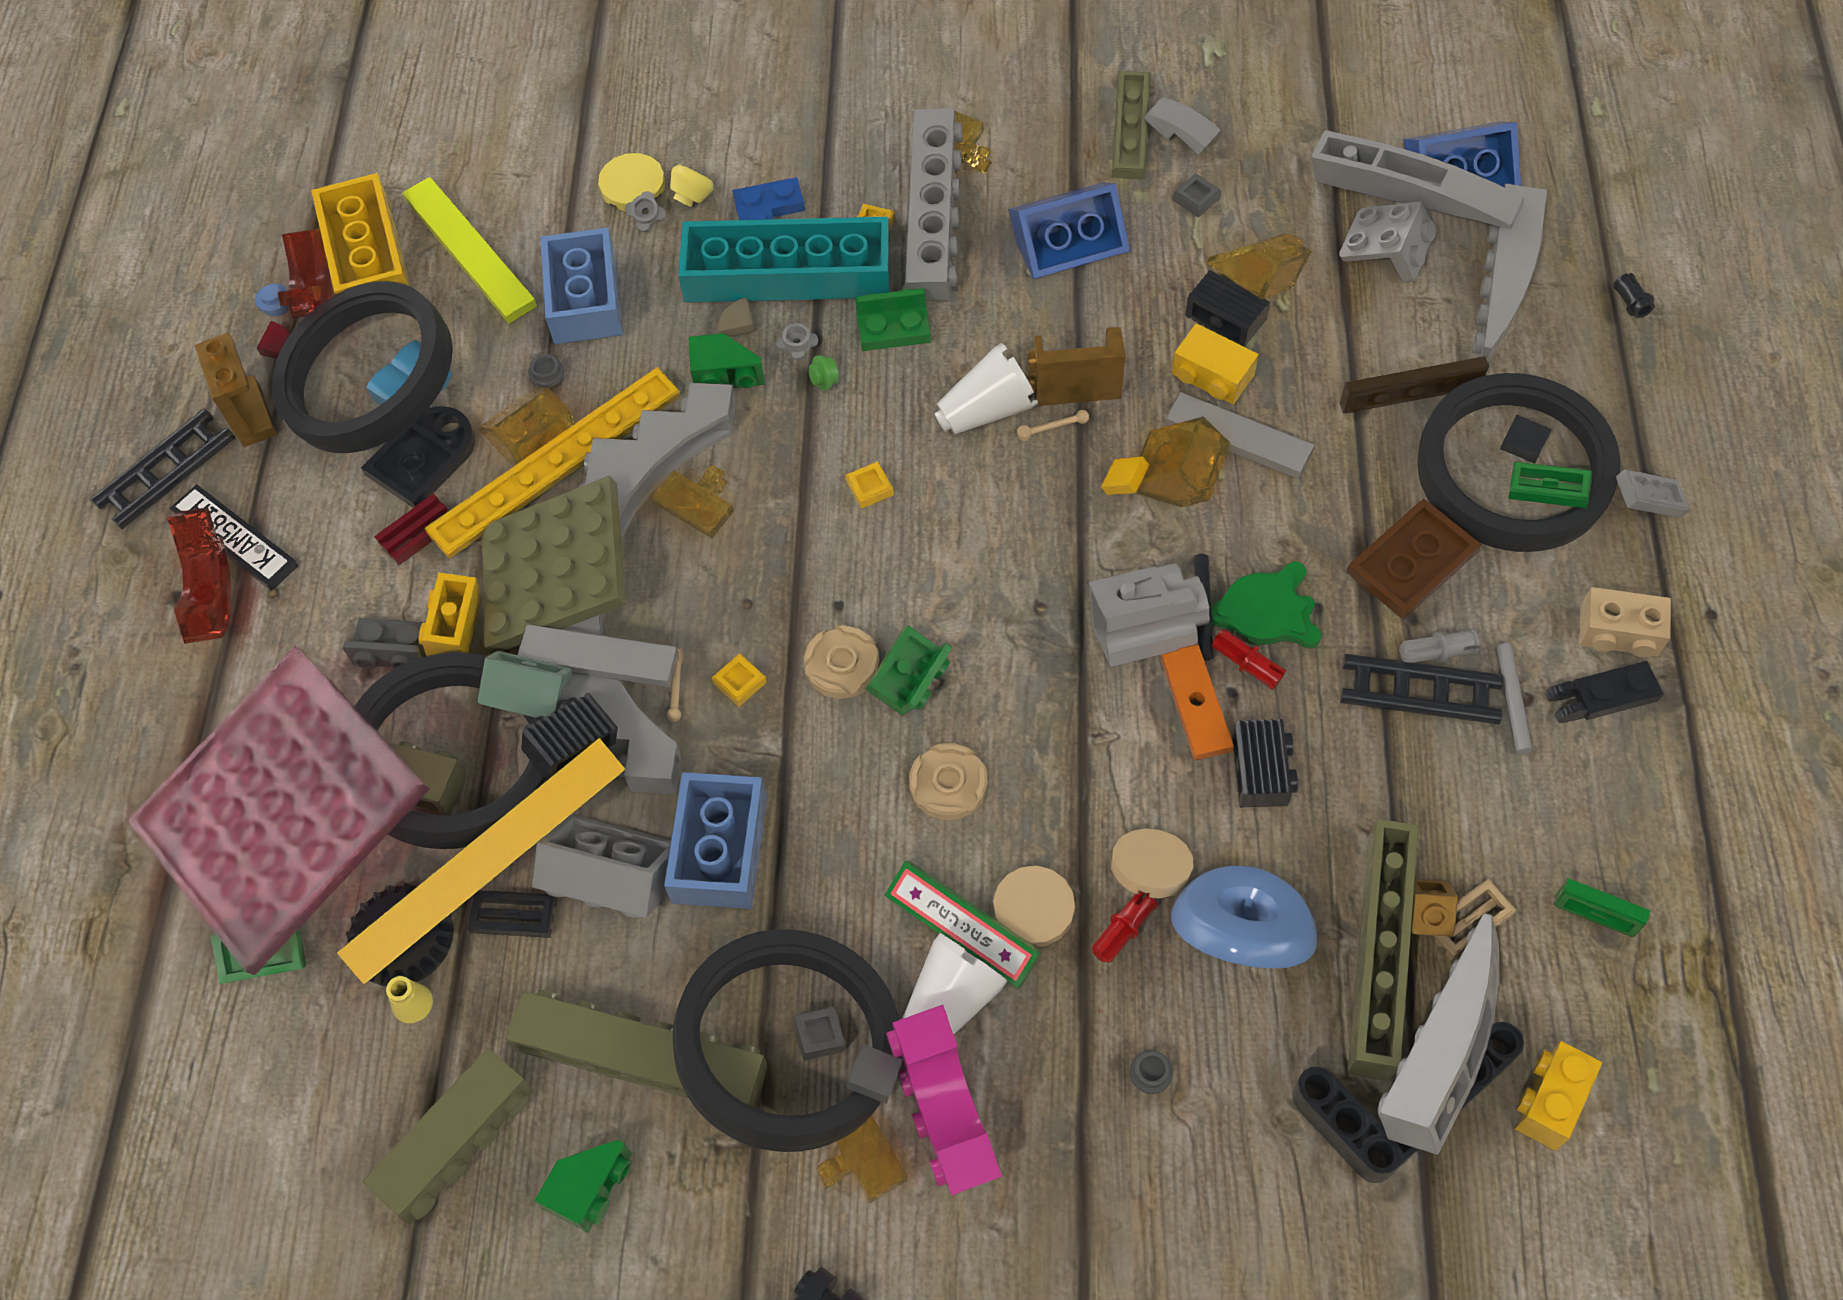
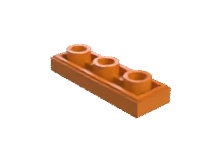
(1191, 683)

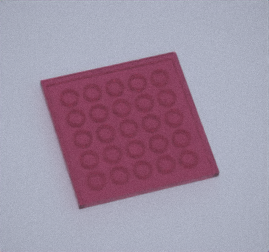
(276, 808)

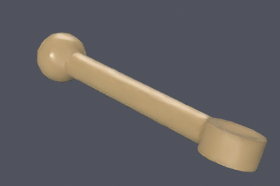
(1024, 432)
(674, 713)

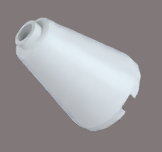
(986, 394)
(954, 980)

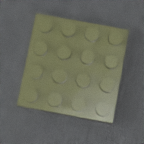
(552, 564)

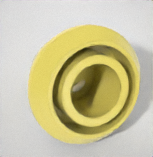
(689, 185)

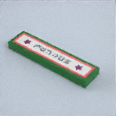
(963, 923)

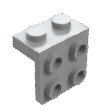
(1391, 232)

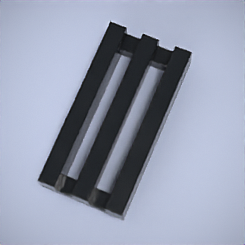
(512, 929)

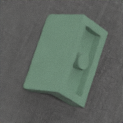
(522, 684)

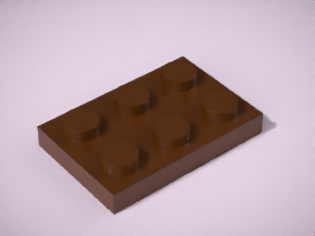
(1413, 558)

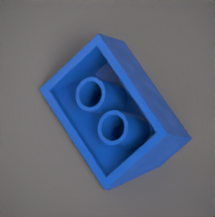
(1482, 149)
(1070, 229)

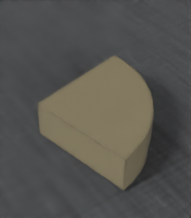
(736, 319)

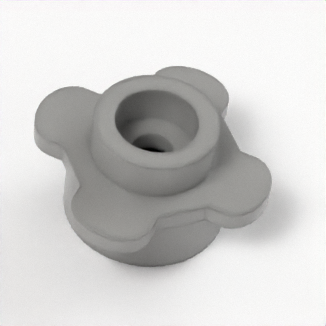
(645, 201)
(797, 333)

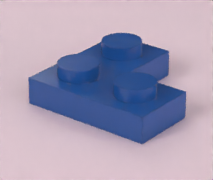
(769, 200)

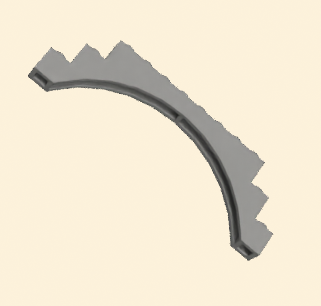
(638, 466)

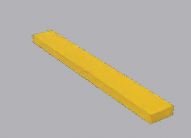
(550, 463)
(480, 861)

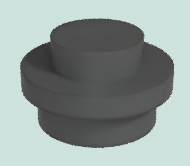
(546, 371)
(1151, 1072)

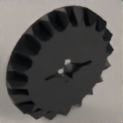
(418, 959)

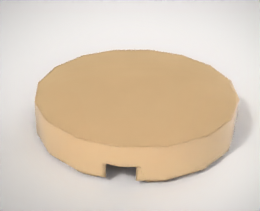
(841, 662)
(948, 781)
(1152, 862)
(1035, 904)

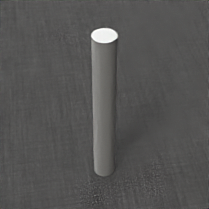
(1514, 699)

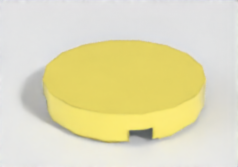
(629, 177)

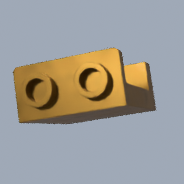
(1077, 373)
(233, 393)

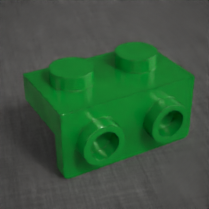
(908, 671)

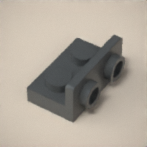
(384, 643)

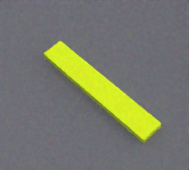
(469, 250)

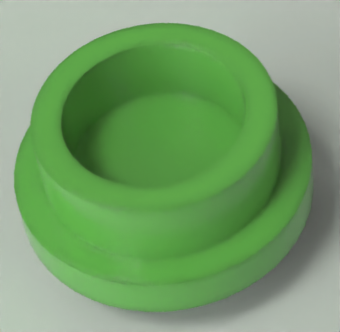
(823, 372)

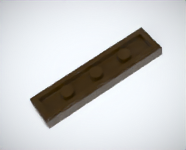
(1410, 384)

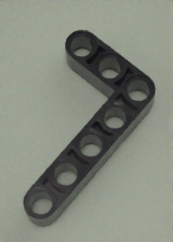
(1369, 1131)

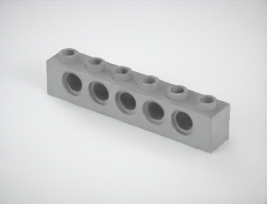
(934, 154)

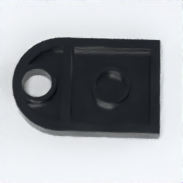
(422, 455)

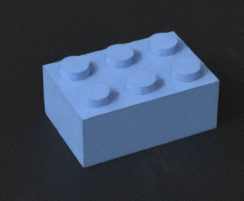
(581, 286)
(716, 840)

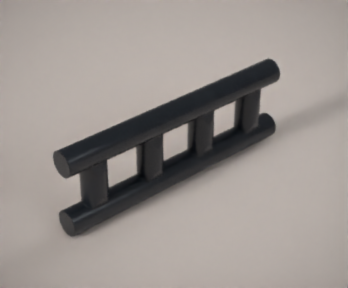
(156, 487)
(1440, 675)

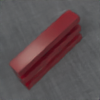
(408, 526)

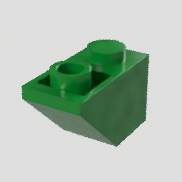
(723, 361)
(582, 1182)

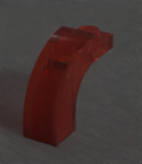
(308, 272)
(206, 590)

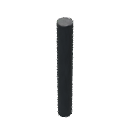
(1204, 632)

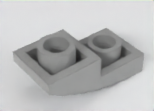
(1190, 126)

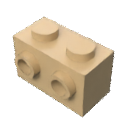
(1625, 622)

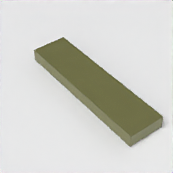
(1130, 125)

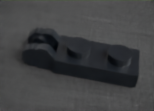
(1606, 692)

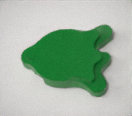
(1268, 608)

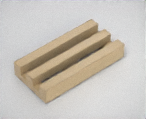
(1498, 898)

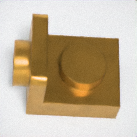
(1433, 908)

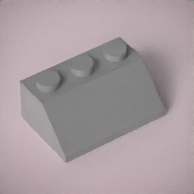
(602, 865)

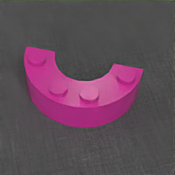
(942, 1101)

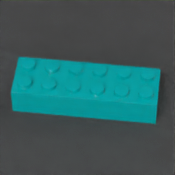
(784, 259)

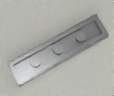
(1246, 436)
(601, 655)

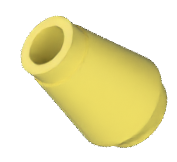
(409, 999)

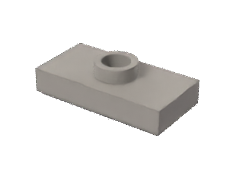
(1652, 493)

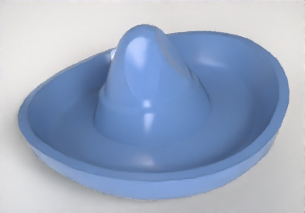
(1246, 918)

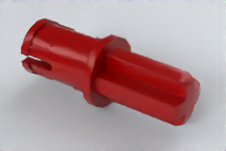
(1249, 659)
(1123, 927)

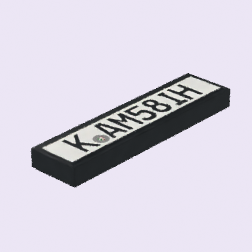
(241, 541)

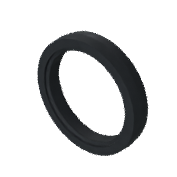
(326, 323)
(1532, 393)
(407, 682)
(732, 1115)

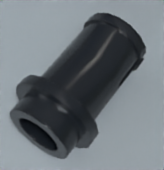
(1637, 300)

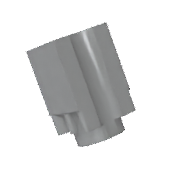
(1147, 613)

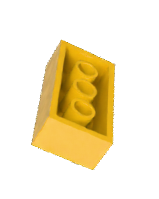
(359, 233)

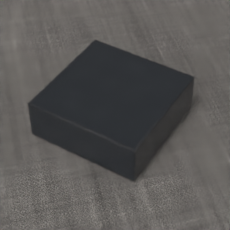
(1525, 439)

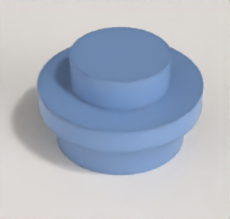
(268, 300)

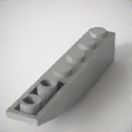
(1411, 177)
(1510, 270)
(1447, 1048)

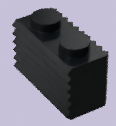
(1227, 308)
(566, 733)
(1262, 763)

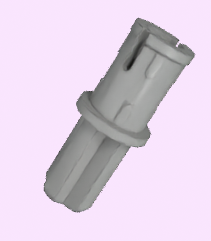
(1440, 646)

